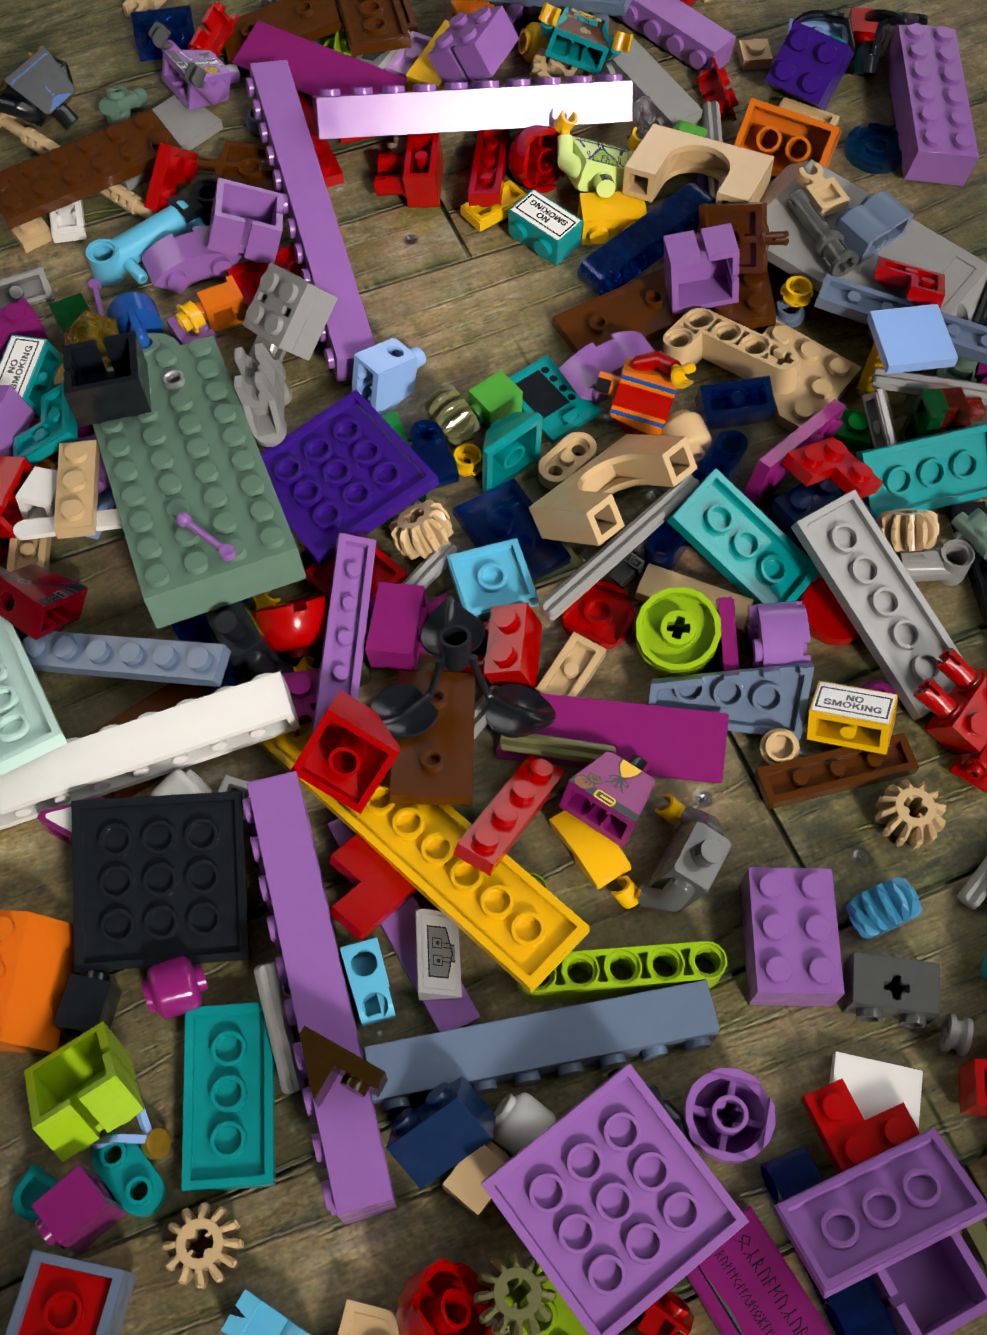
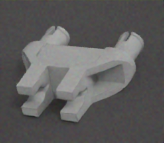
(263, 394)

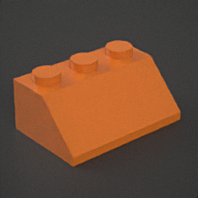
(786, 136)
(33, 977)

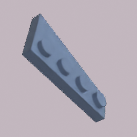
(751, 697)

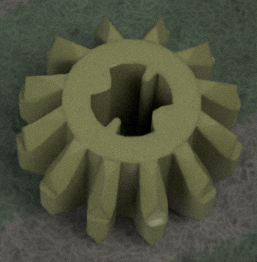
(452, 414)
(498, 1288)

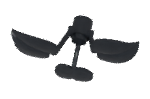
(868, 53)
(453, 636)

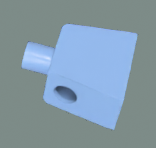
(386, 373)

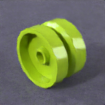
(678, 610)

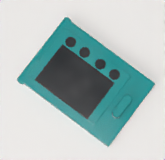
(554, 398)

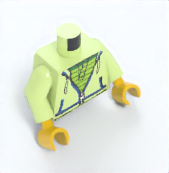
(589, 163)

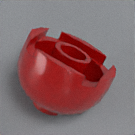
(534, 158)
(294, 624)
(441, 1302)

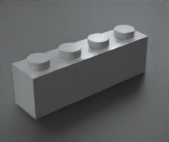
(651, 80)

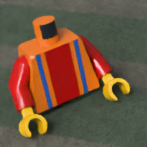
(644, 391)

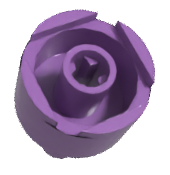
(778, 634)

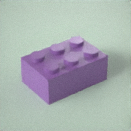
(791, 937)

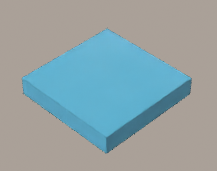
(491, 577)

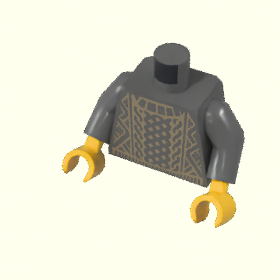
(687, 864)

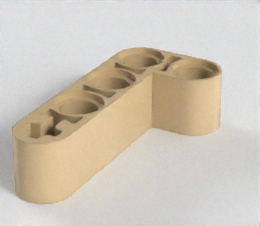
(732, 347)

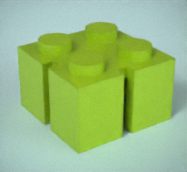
(82, 1091)

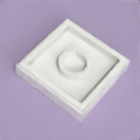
(878, 1084)

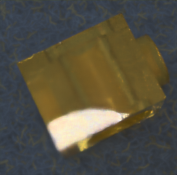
(90, 327)

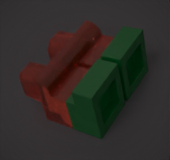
(941, 411)

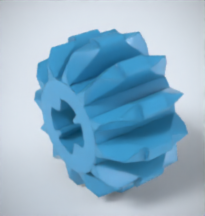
(883, 908)

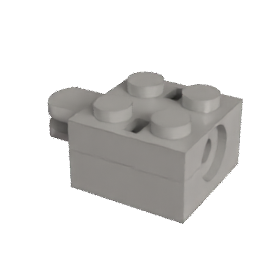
(288, 314)

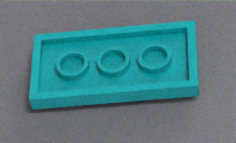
(929, 470)
(743, 542)
(228, 1100)

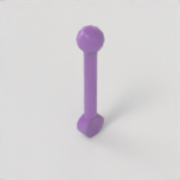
(95, 287)
(226, 551)

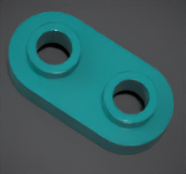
(126, 1174)

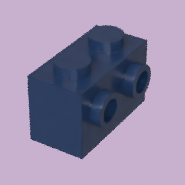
(440, 1131)

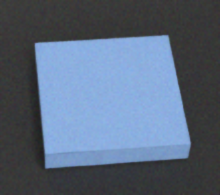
(912, 339)

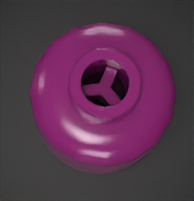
(174, 987)

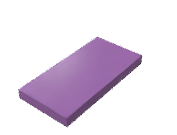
(880, 1212)

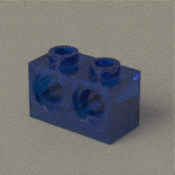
(175, 19)

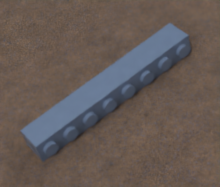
(547, 1043)

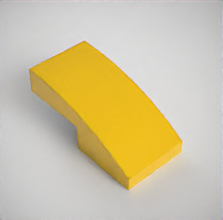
(593, 852)

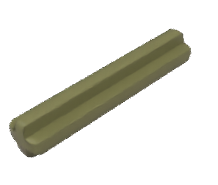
(556, 747)

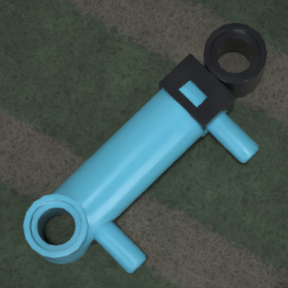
(123, 253)

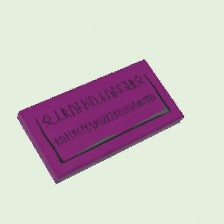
(752, 1288)

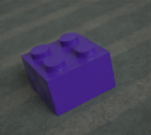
(809, 66)

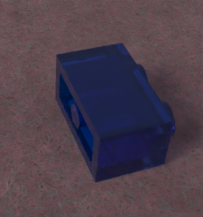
(736, 402)

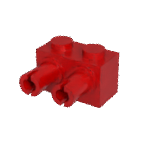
(421, 169)
(512, 646)
(962, 714)

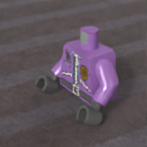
(193, 75)

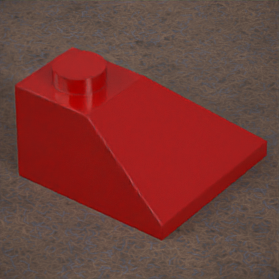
(348, 753)

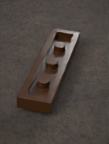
(833, 772)

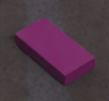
(728, 640)

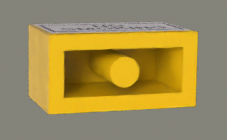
(852, 717)

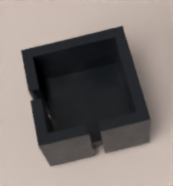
(102, 394)

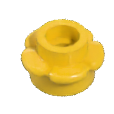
(797, 291)
(189, 317)
(468, 453)

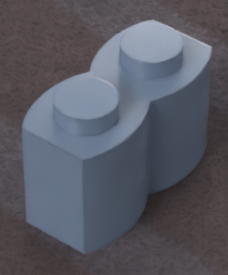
(873, 224)

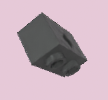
(912, 980)

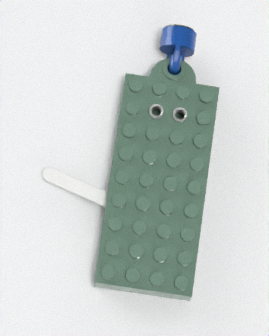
(190, 459)

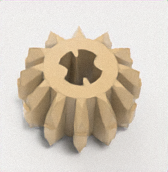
(909, 528)
(421, 529)
(925, 816)
(193, 1233)

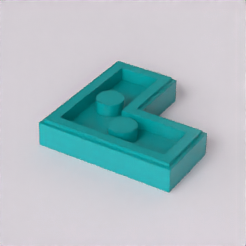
(55, 427)

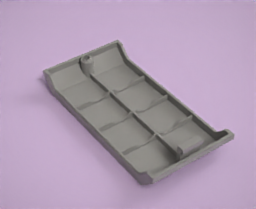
(917, 247)

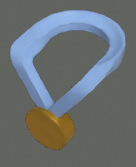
(154, 1142)

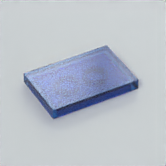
(506, 515)

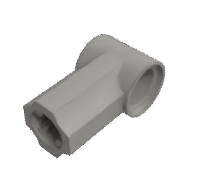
(934, 564)

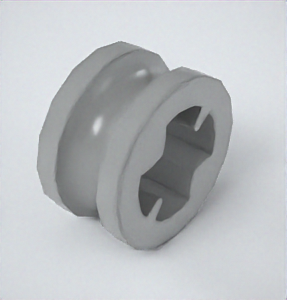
(956, 1034)

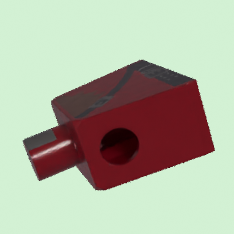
(39, 600)

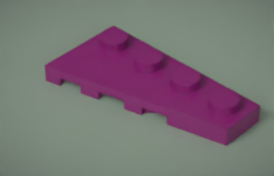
(770, 472)

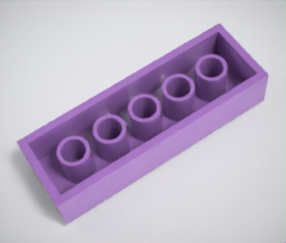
(931, 104)

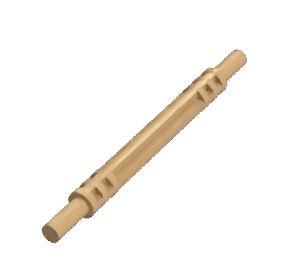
(41, 144)

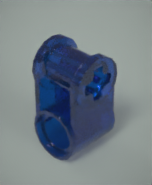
(432, 449)

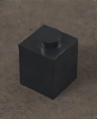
(87, 1003)

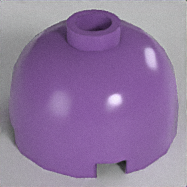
(746, 1109)

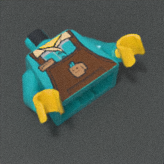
(580, 38)

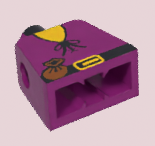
(609, 795)

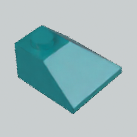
(510, 448)

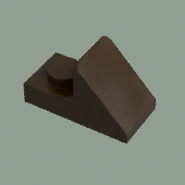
(328, 1060)

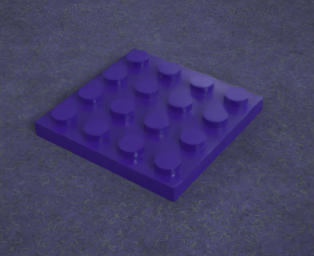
(344, 475)

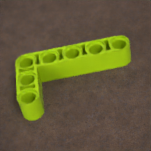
(637, 959)

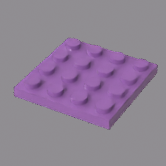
(614, 1203)

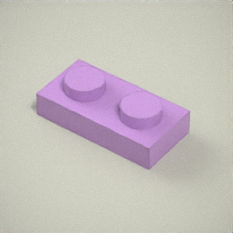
(406, 57)

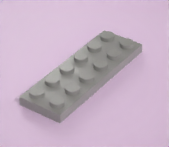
(877, 596)

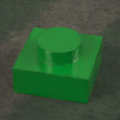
(854, 431)

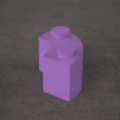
(185, 260)
(584, 366)

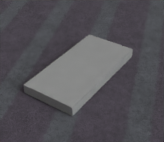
(186, 126)

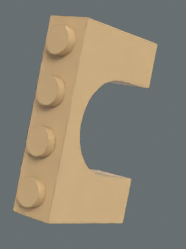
(673, 152)
(583, 504)

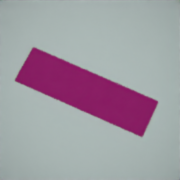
(311, 63)
(670, 739)

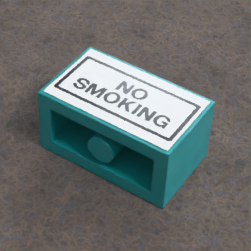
(544, 227)
(30, 368)

